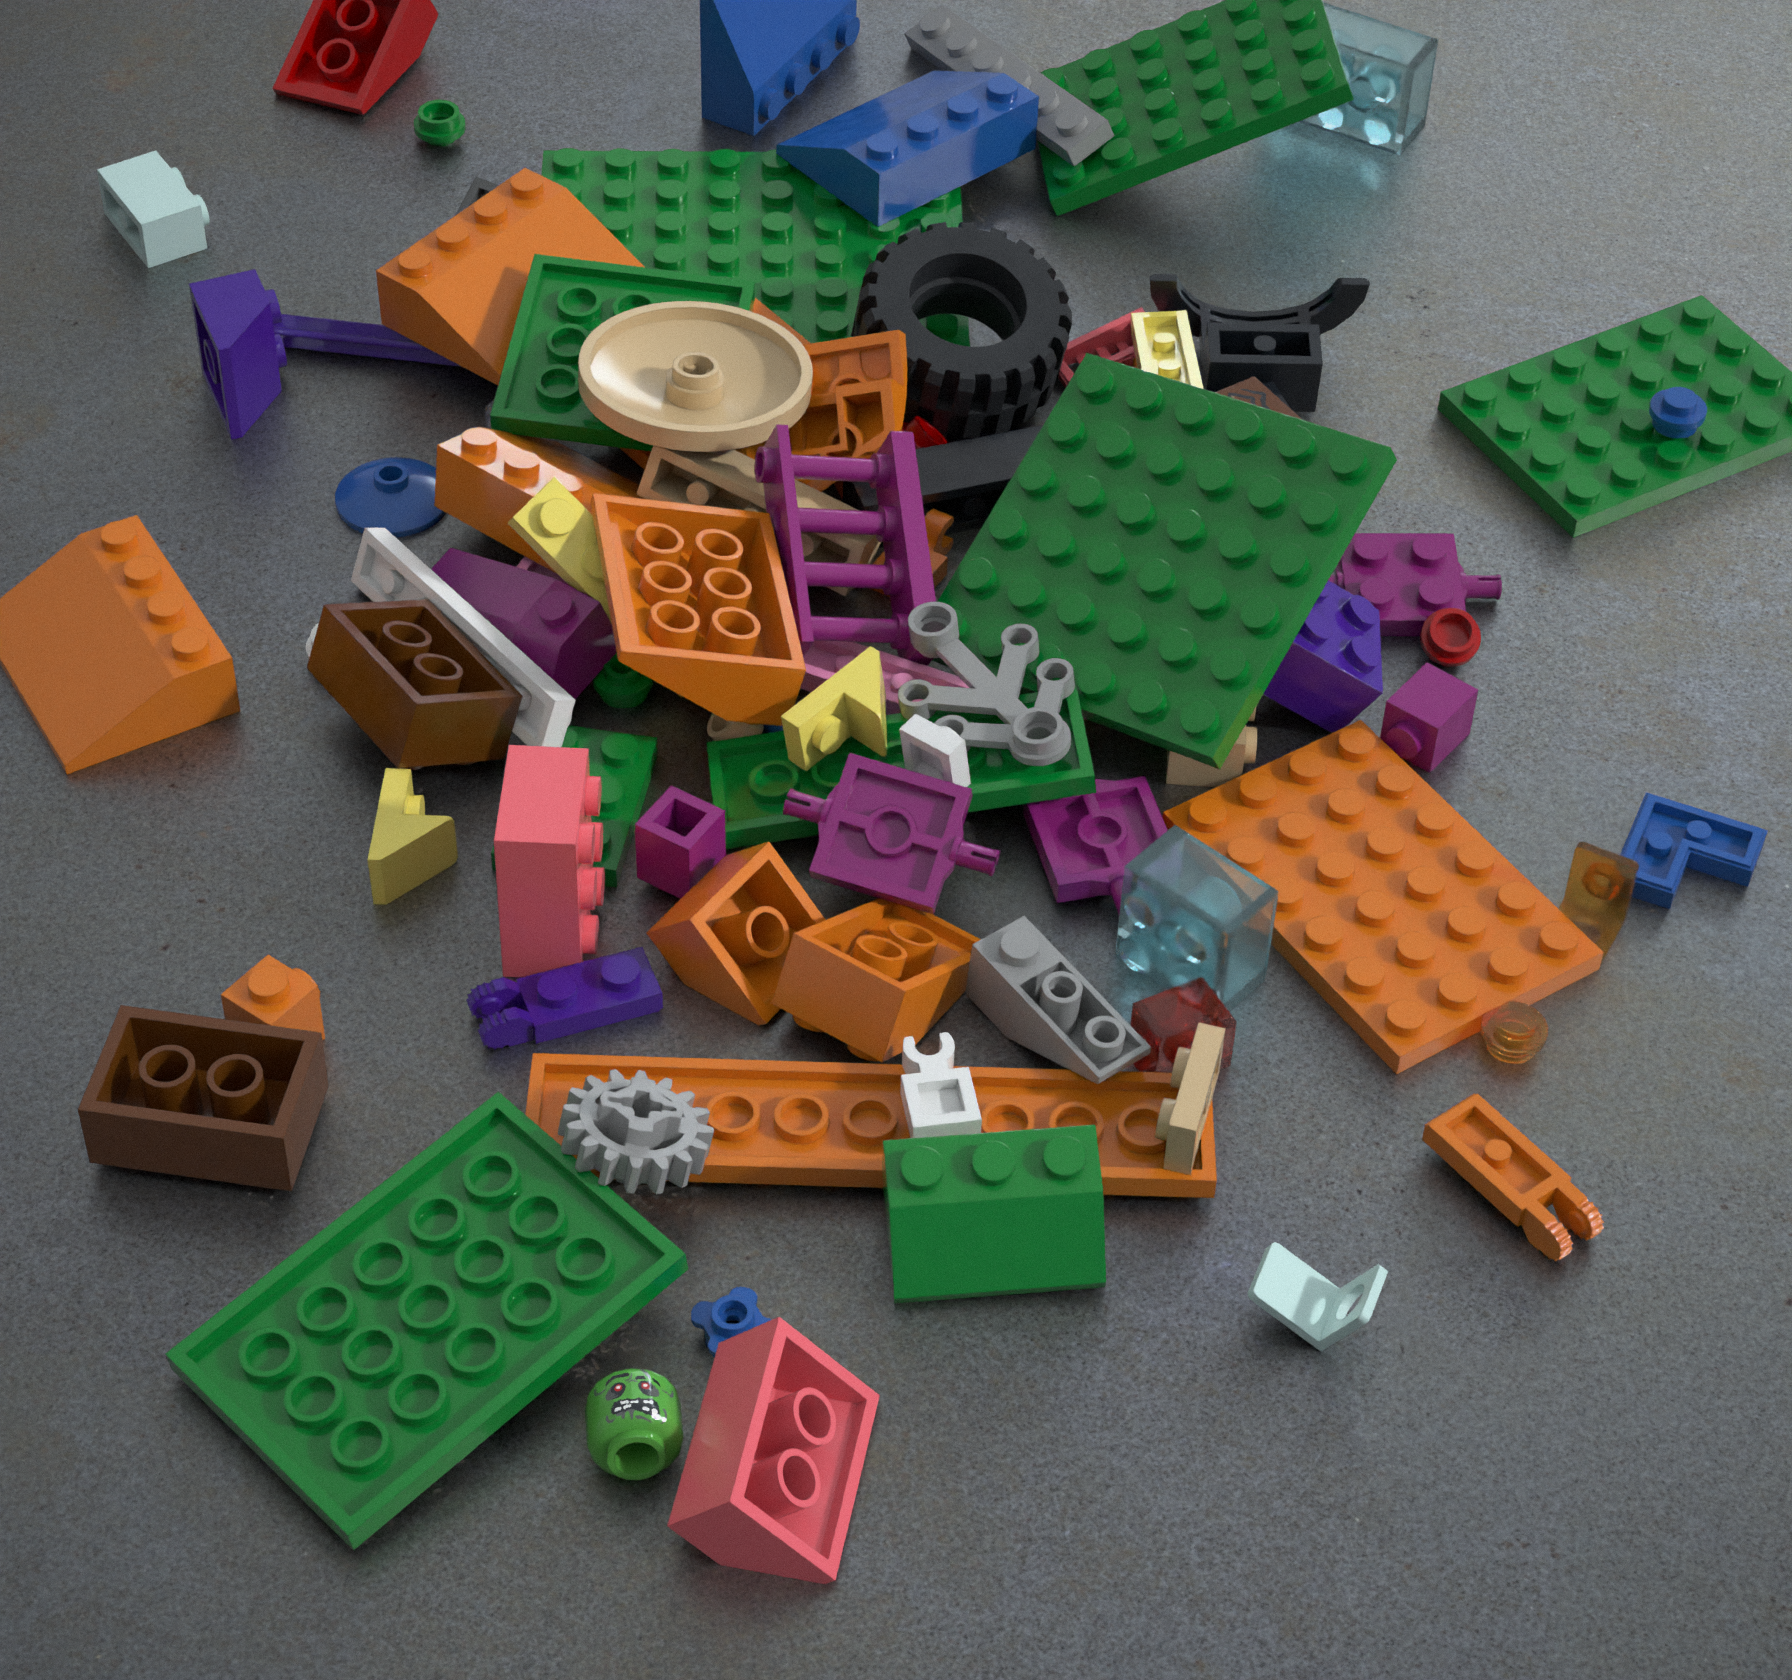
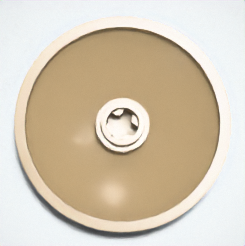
(694, 376)

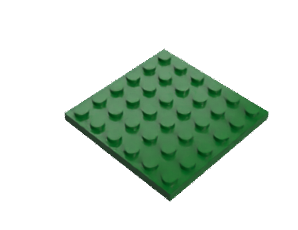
(1164, 550)

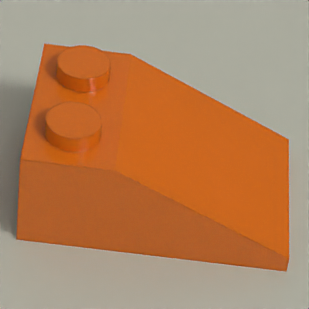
(874, 976)

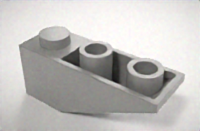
(1048, 1004)

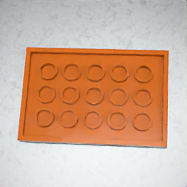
(1388, 895)

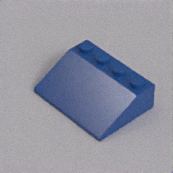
(766, 54)
(917, 141)

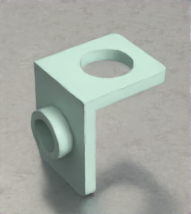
(1311, 1302)

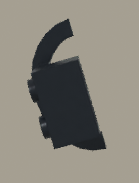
(1263, 344)

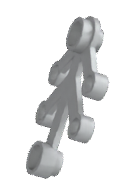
(1033, 734)

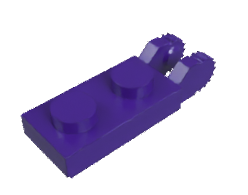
(566, 999)

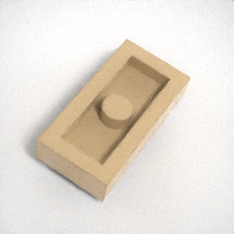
(1195, 1076)

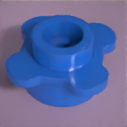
(712, 1316)

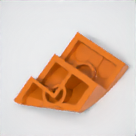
(853, 399)

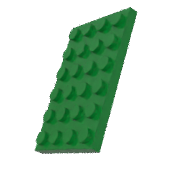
(1196, 91)
(1580, 424)
(425, 1317)

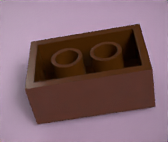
(414, 683)
(204, 1097)

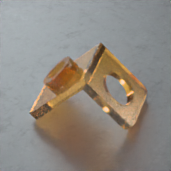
(1599, 891)

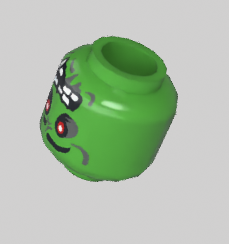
(633, 1423)

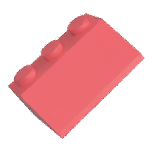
(775, 1456)

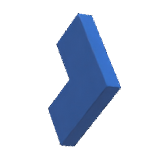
(1679, 836)

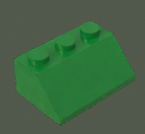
(994, 1213)

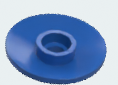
(389, 495)

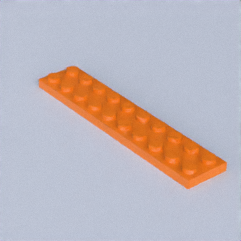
(831, 1118)

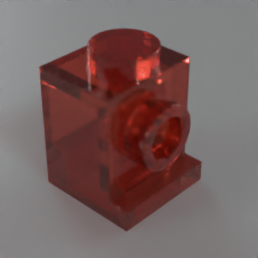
(1171, 1021)

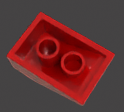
(354, 51)

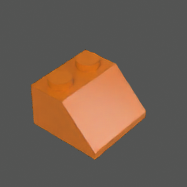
(736, 930)

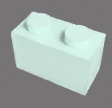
(153, 208)

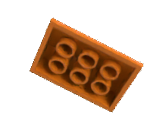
(468, 276)
(493, 474)
(701, 604)
(112, 648)

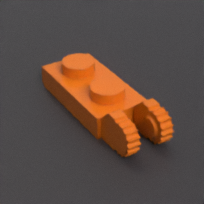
(1513, 1175)

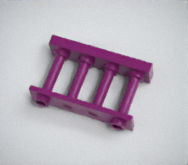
(896, 523)

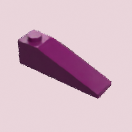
(539, 614)

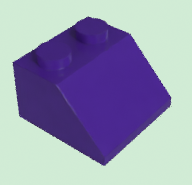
(238, 346)

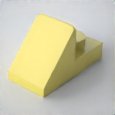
(841, 707)
(405, 841)

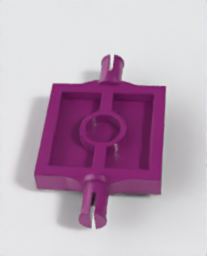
(1409, 578)
(891, 833)
(1093, 837)

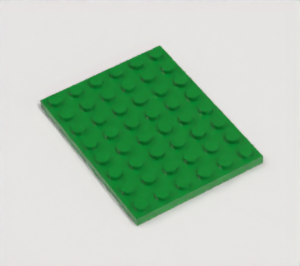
(747, 222)

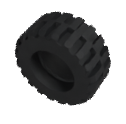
(985, 280)

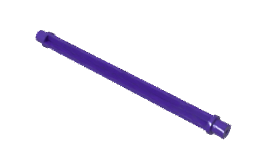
(352, 339)

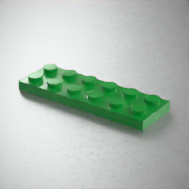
(755, 775)

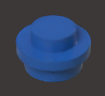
(1677, 412)

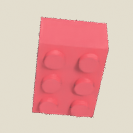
(547, 859)

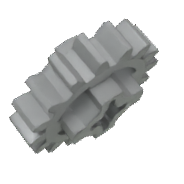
(635, 1131)

